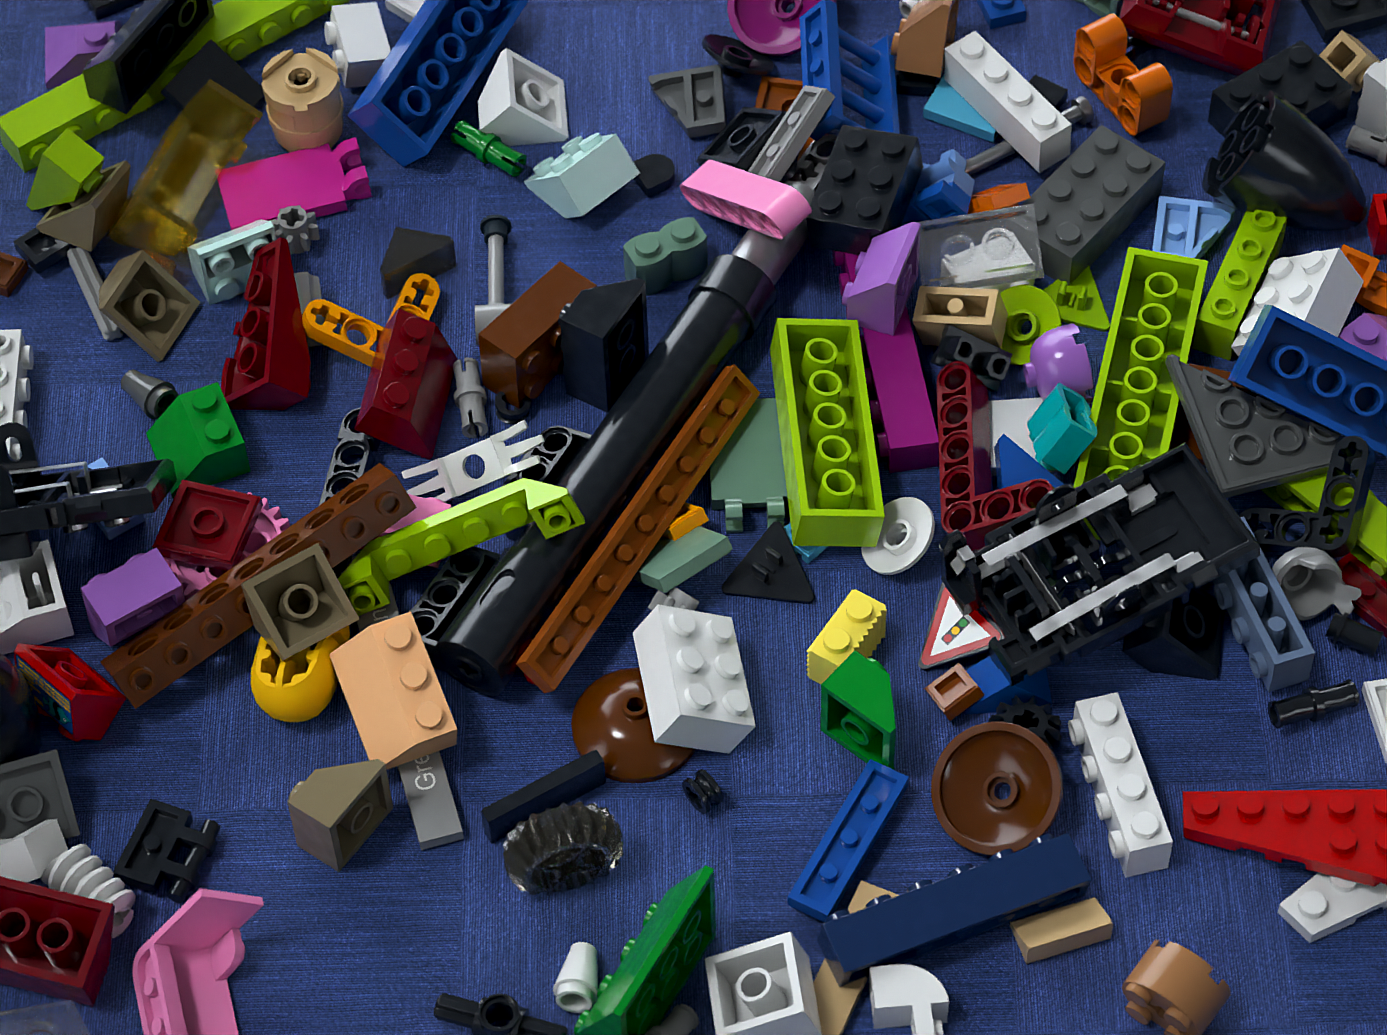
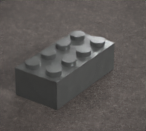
(1093, 201)

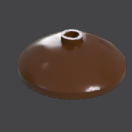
(622, 736)
(969, 781)

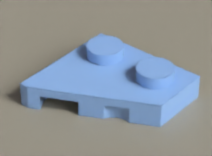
(1189, 225)

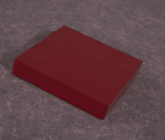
(208, 525)

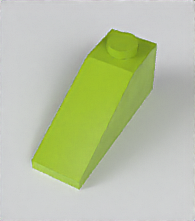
(65, 172)

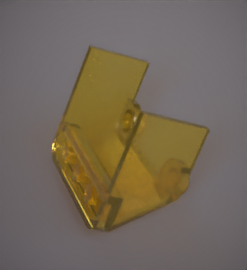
(183, 171)

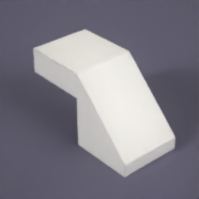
(31, 851)

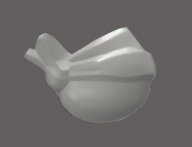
(1313, 583)

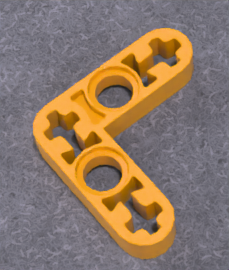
(350, 321)

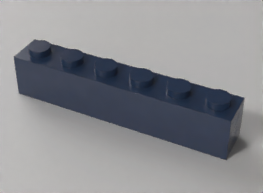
(953, 908)

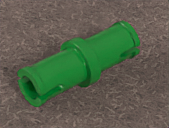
(488, 148)

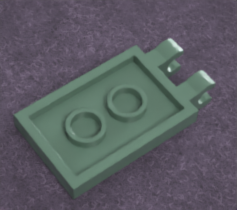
(751, 468)

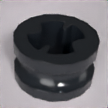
(511, 416)
(702, 791)

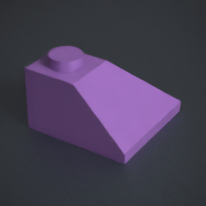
(71, 47)

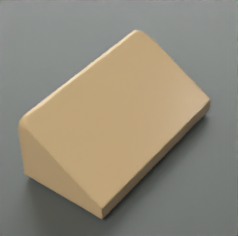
(1062, 930)

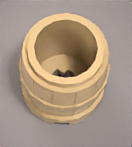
(303, 99)

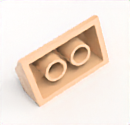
(394, 692)

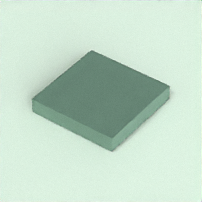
(678, 560)

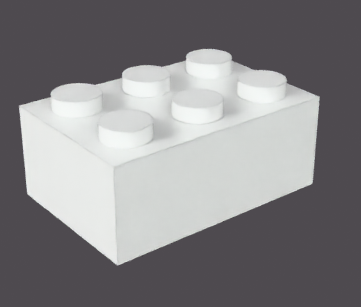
(1309, 286)
(693, 679)

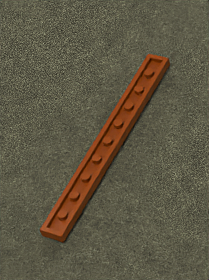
(637, 530)

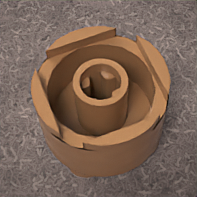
(1174, 990)

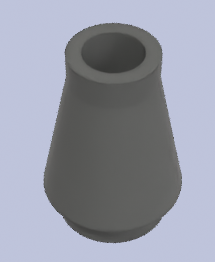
(149, 392)

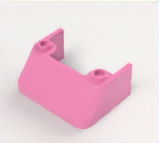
(187, 963)

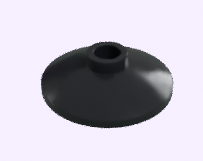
(736, 56)

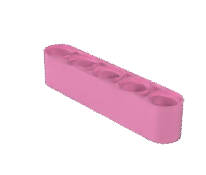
(746, 199)

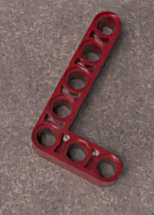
(966, 461)

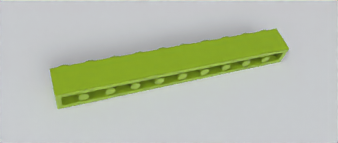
(235, 27)

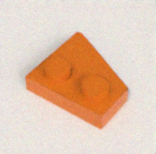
(998, 197)

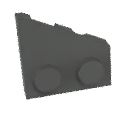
(693, 98)

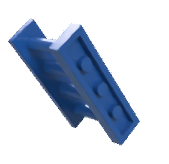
(824, 67)

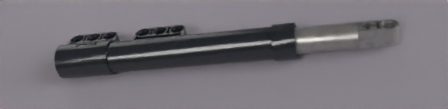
(493, 604)

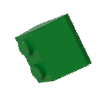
(200, 438)
(860, 709)

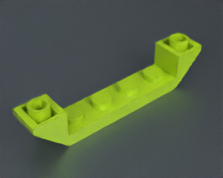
(452, 532)

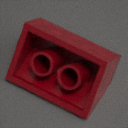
(408, 385)
(53, 941)

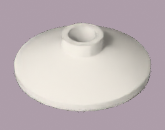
(903, 536)

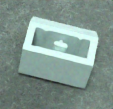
(582, 174)
(226, 260)

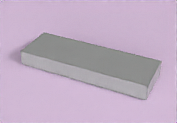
(792, 133)

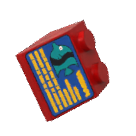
(69, 691)

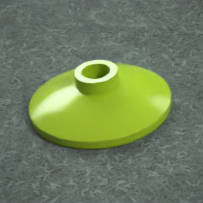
(1023, 305)

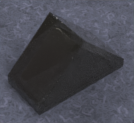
(415, 253)

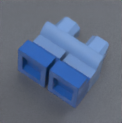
(941, 190)

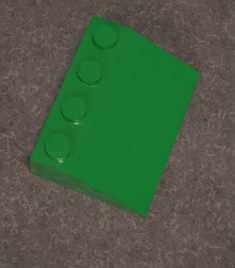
(657, 961)

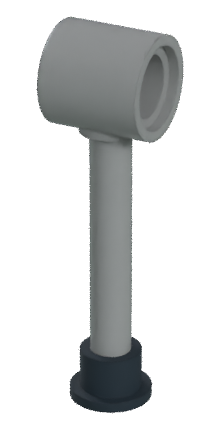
(495, 232)

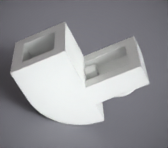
(907, 997)

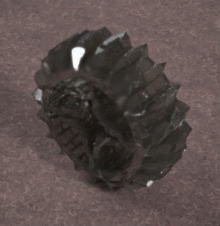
(562, 848)

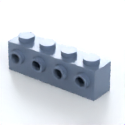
(1265, 623)

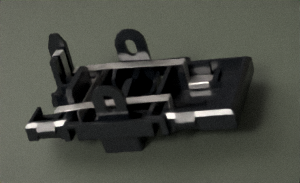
(69, 497)
(1160, 516)

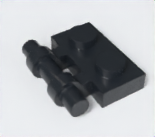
(154, 845)

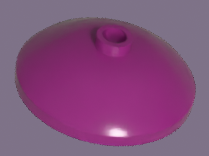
(767, 26)

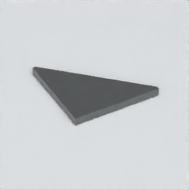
(1246, 437)

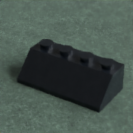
(143, 50)

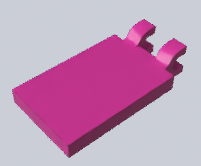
(300, 177)

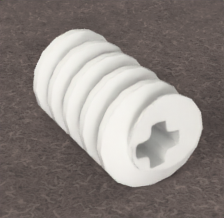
(83, 875)

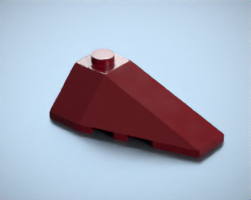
(272, 347)

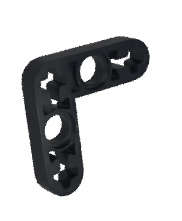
(1322, 524)

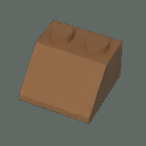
(924, 36)

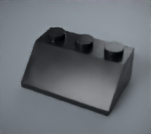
(604, 341)

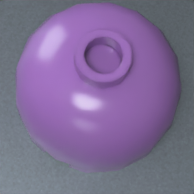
(1059, 359)

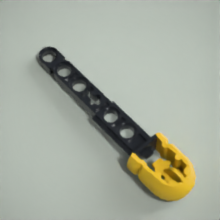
(307, 681)

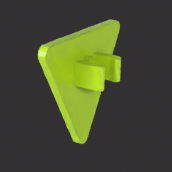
(1080, 302)

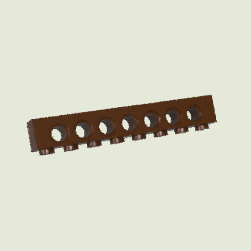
(220, 609)

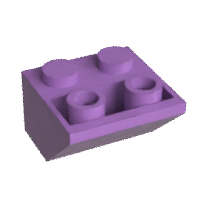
(131, 597)

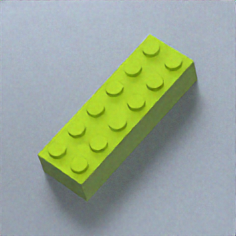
(826, 433)

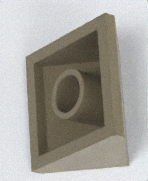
(91, 214)
(298, 602)

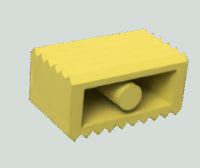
(854, 626)

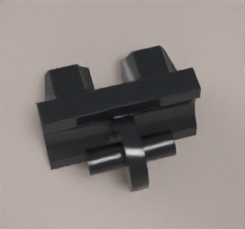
(983, 358)

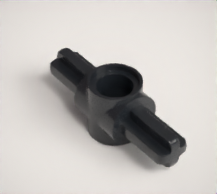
(481, 1014)

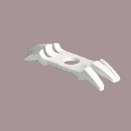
(495, 456)

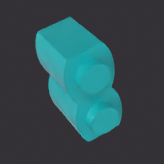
(1061, 429)

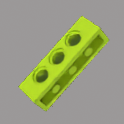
(1238, 282)

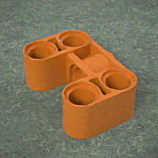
(1132, 95)

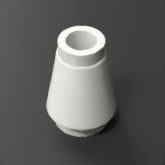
(578, 980)

